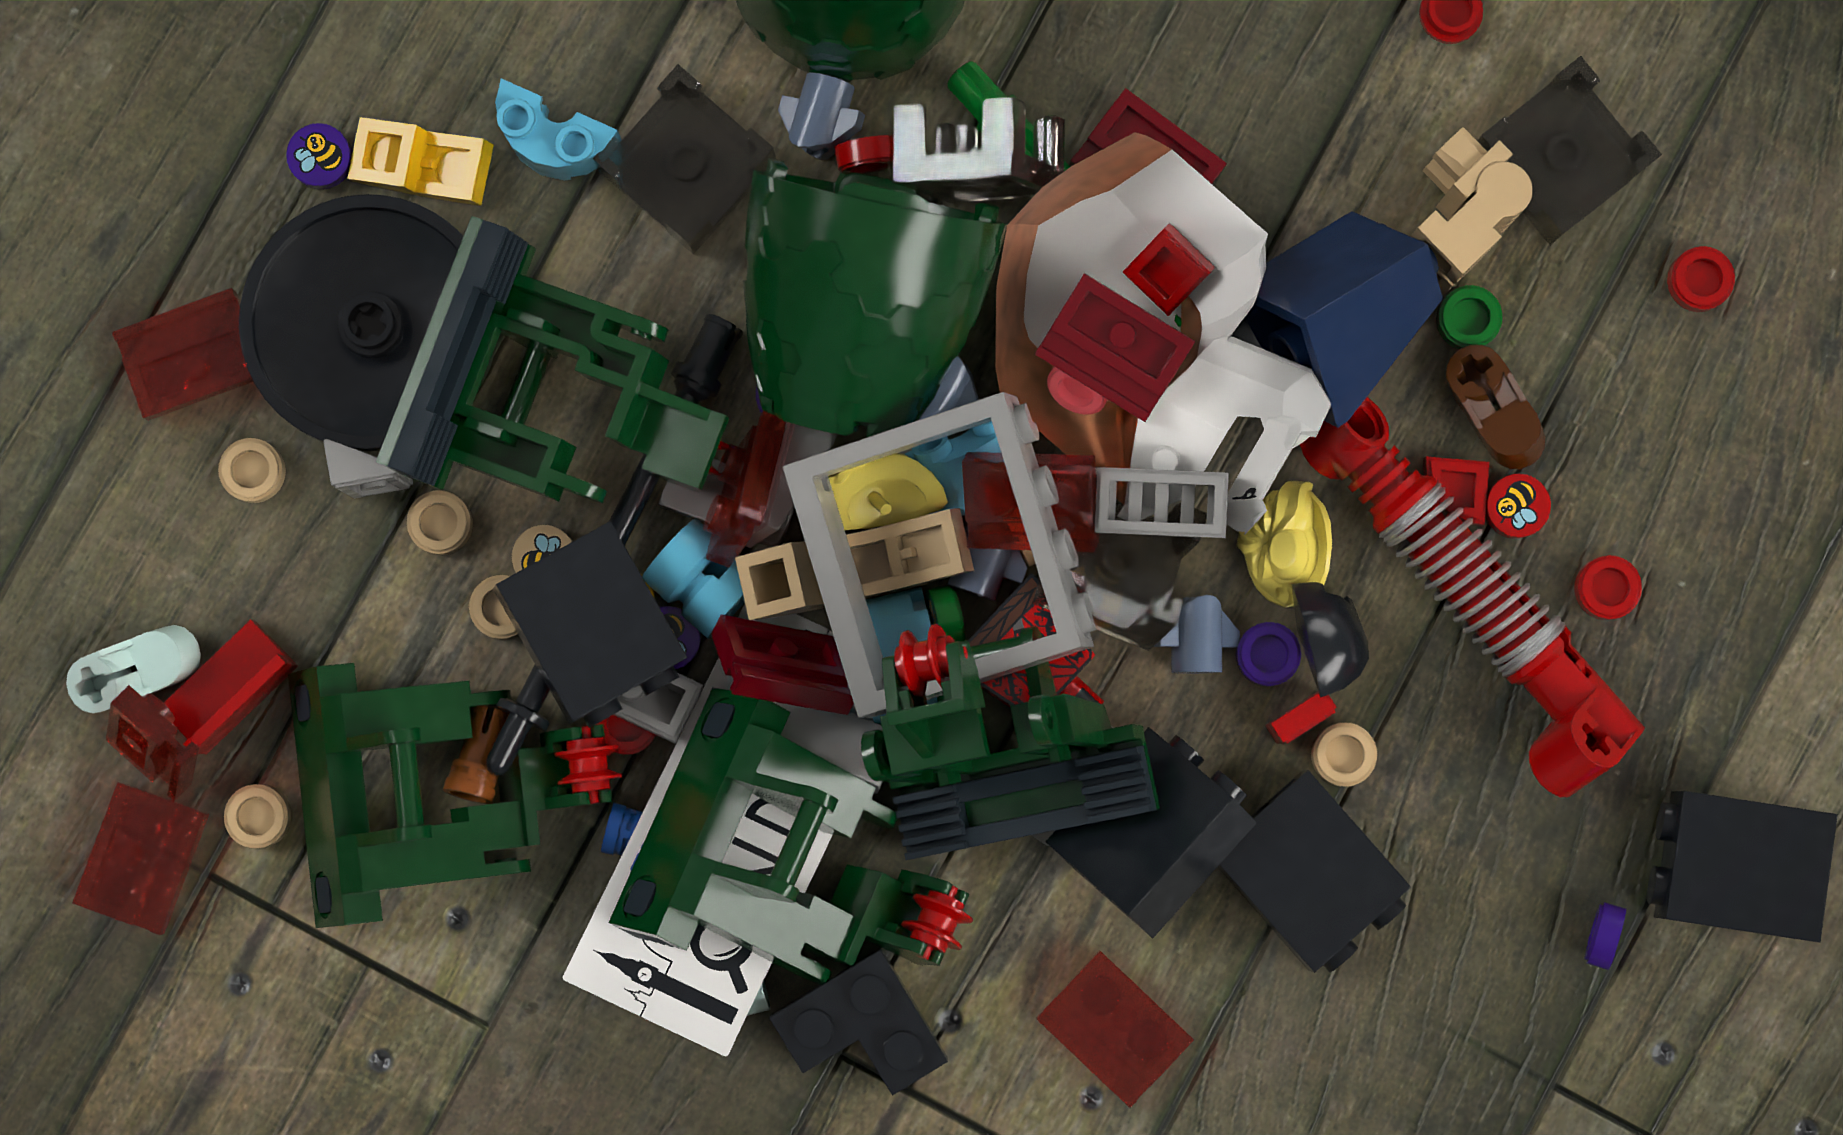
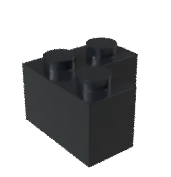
(867, 1006)

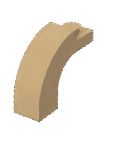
(886, 560)

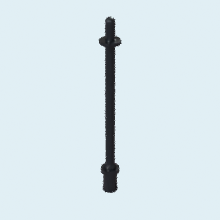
(694, 382)

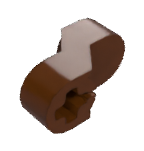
(1514, 431)

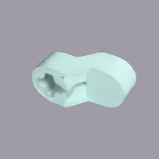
(161, 660)

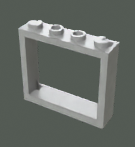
(838, 576)

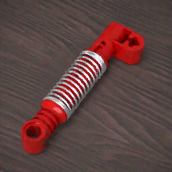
(1589, 720)

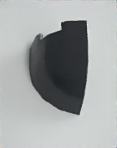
(1329, 636)

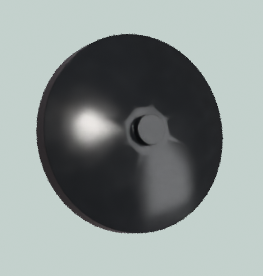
(343, 313)

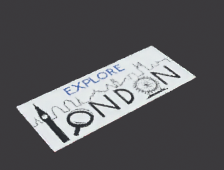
(715, 981)

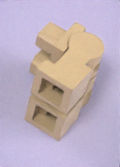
(1479, 202)

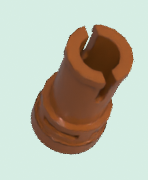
(468, 773)

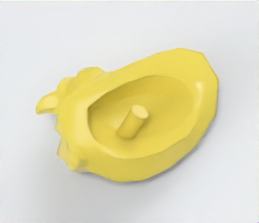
(886, 492)
(1288, 543)

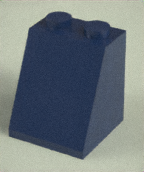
(1346, 305)

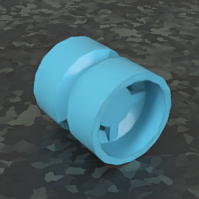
(700, 584)

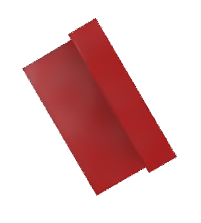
(229, 686)

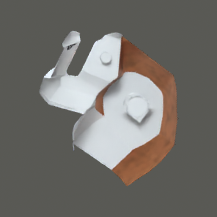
(1096, 224)

